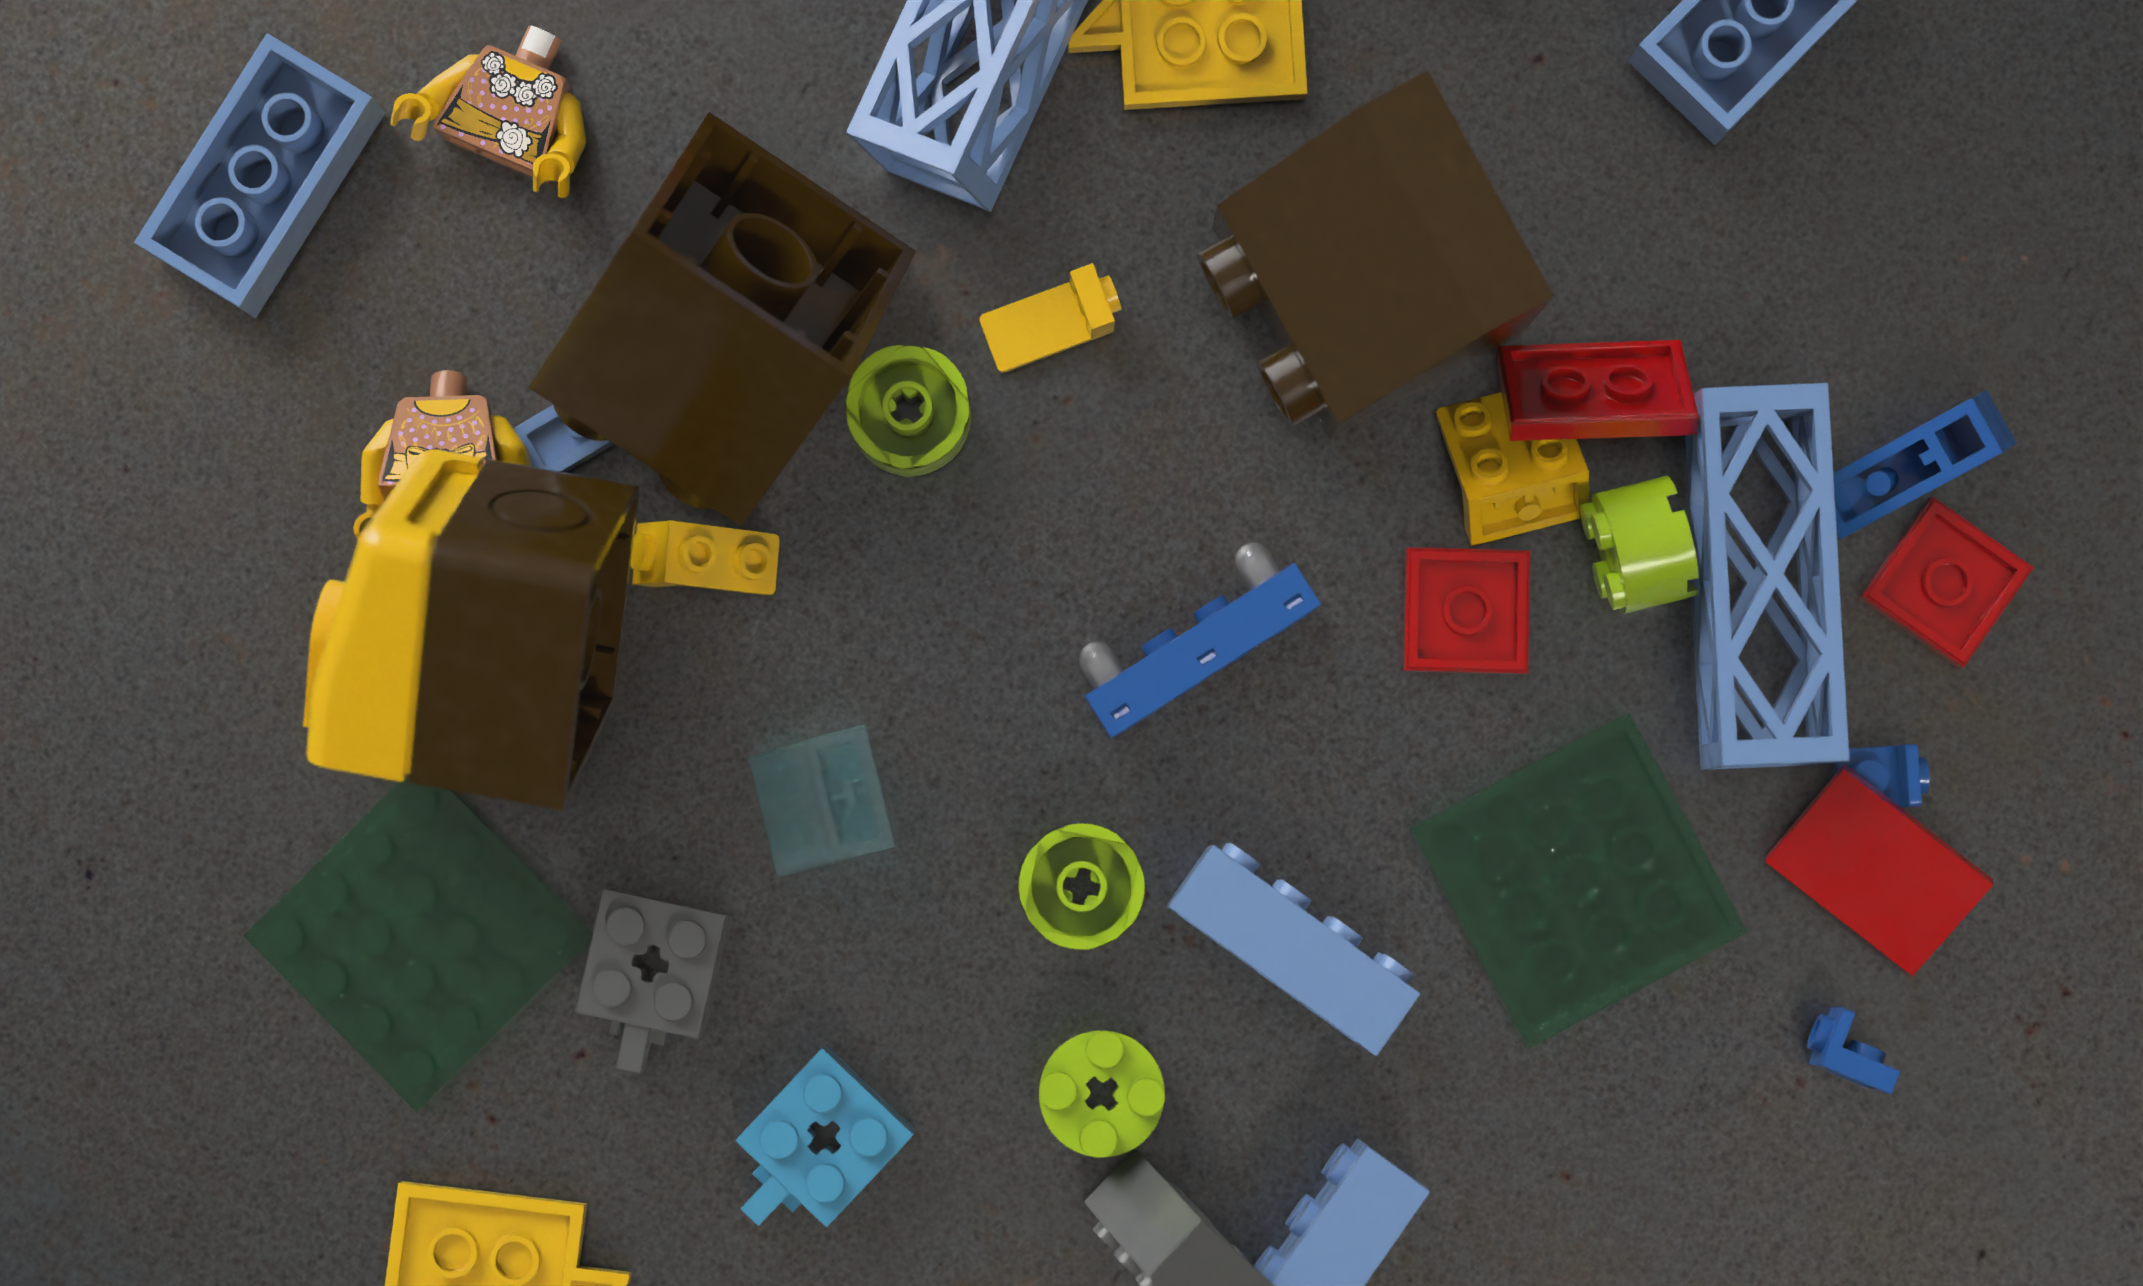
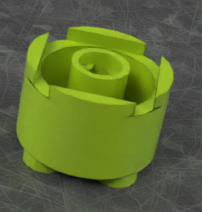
(913, 375)
(1641, 546)
(1111, 866)
(1101, 1130)

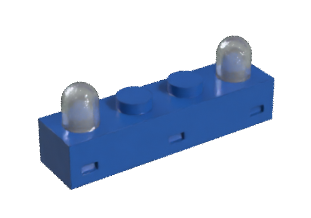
(1219, 639)

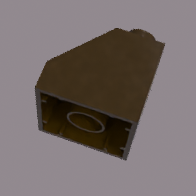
(1374, 260)
(724, 322)

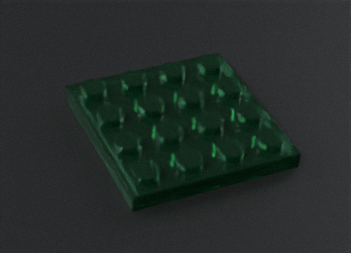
(1578, 880)
(420, 937)

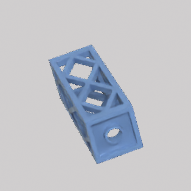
(898, 106)
(1804, 527)

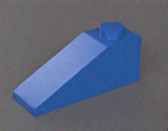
(1919, 462)

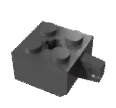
(619, 986)

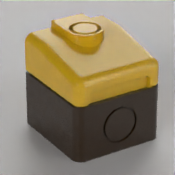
(475, 631)

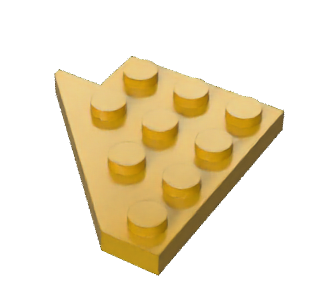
(1200, 50)
(488, 1240)

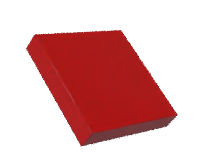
(1946, 582)
(1466, 610)

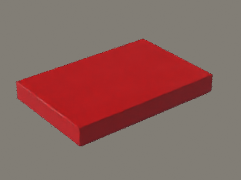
(1596, 390)
(1879, 870)

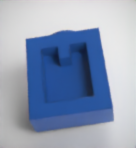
(1892, 770)
(1857, 1063)

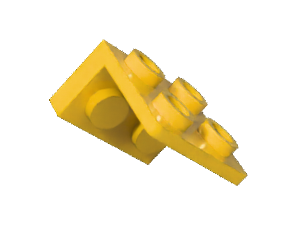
(1507, 482)

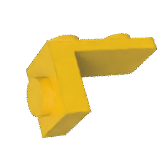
(1051, 320)
(704, 557)

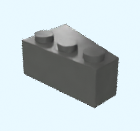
(1163, 1232)

